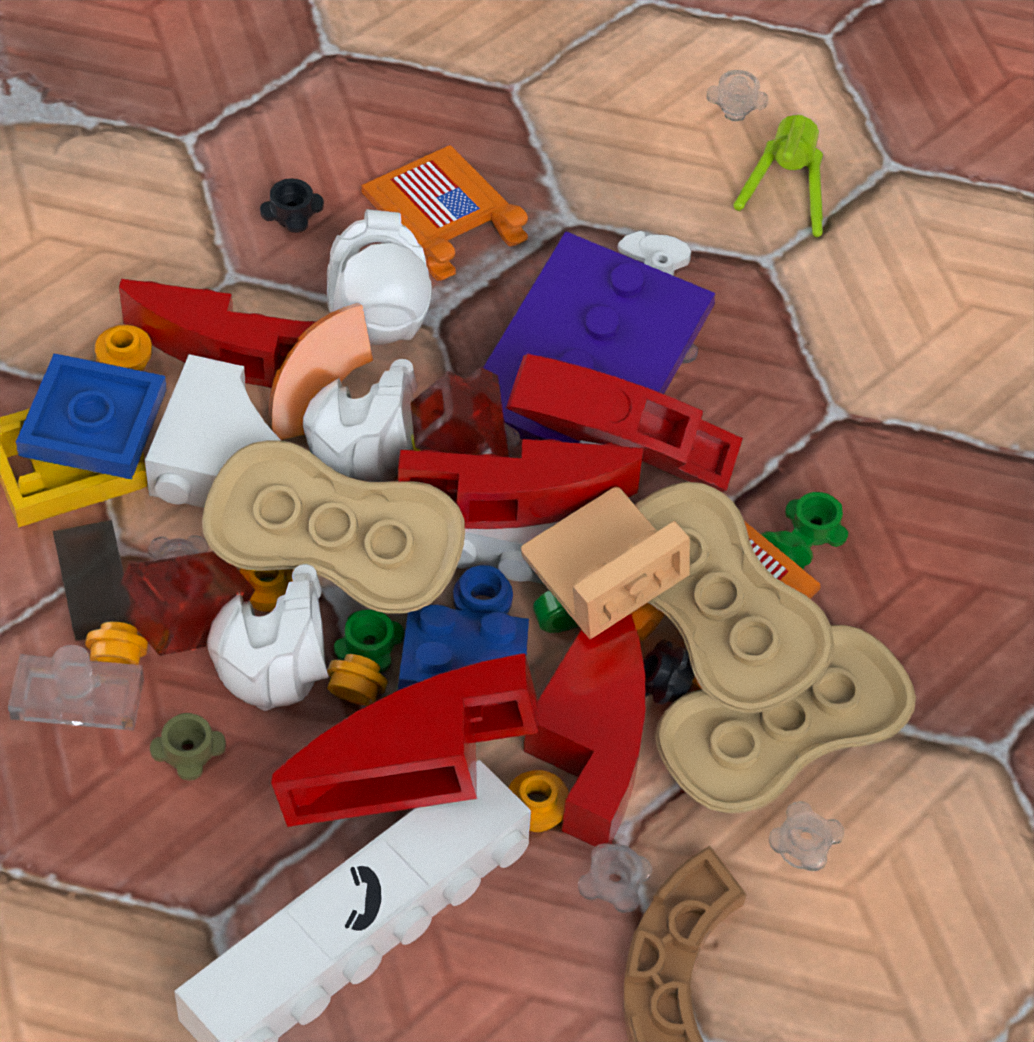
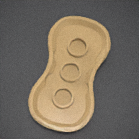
(375, 540)
(742, 627)
(750, 758)

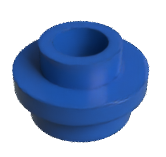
(483, 581)

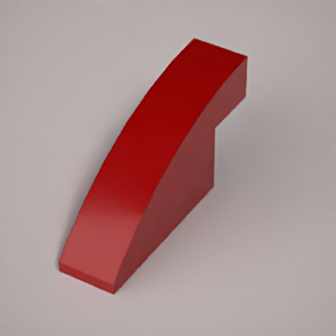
(594, 728)
(409, 745)

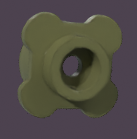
(183, 730)

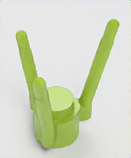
(792, 150)

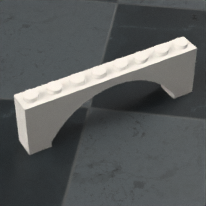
(214, 419)

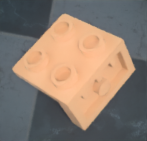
(607, 560)

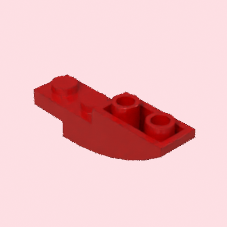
(205, 326)
(619, 412)
(525, 491)

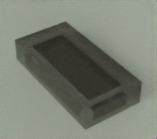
(91, 576)

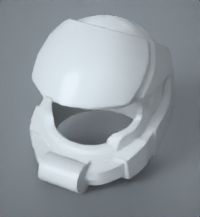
(383, 278)
(363, 433)
(272, 656)

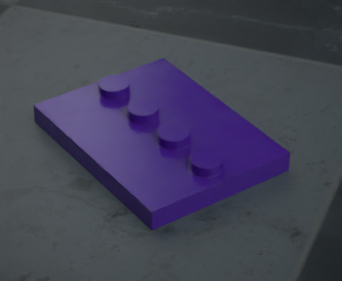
(602, 316)

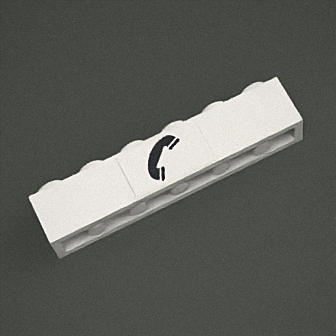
(355, 917)

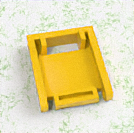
(55, 487)

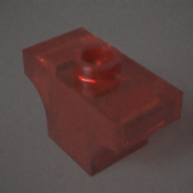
(461, 415)
(181, 598)

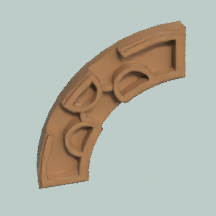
(667, 945)

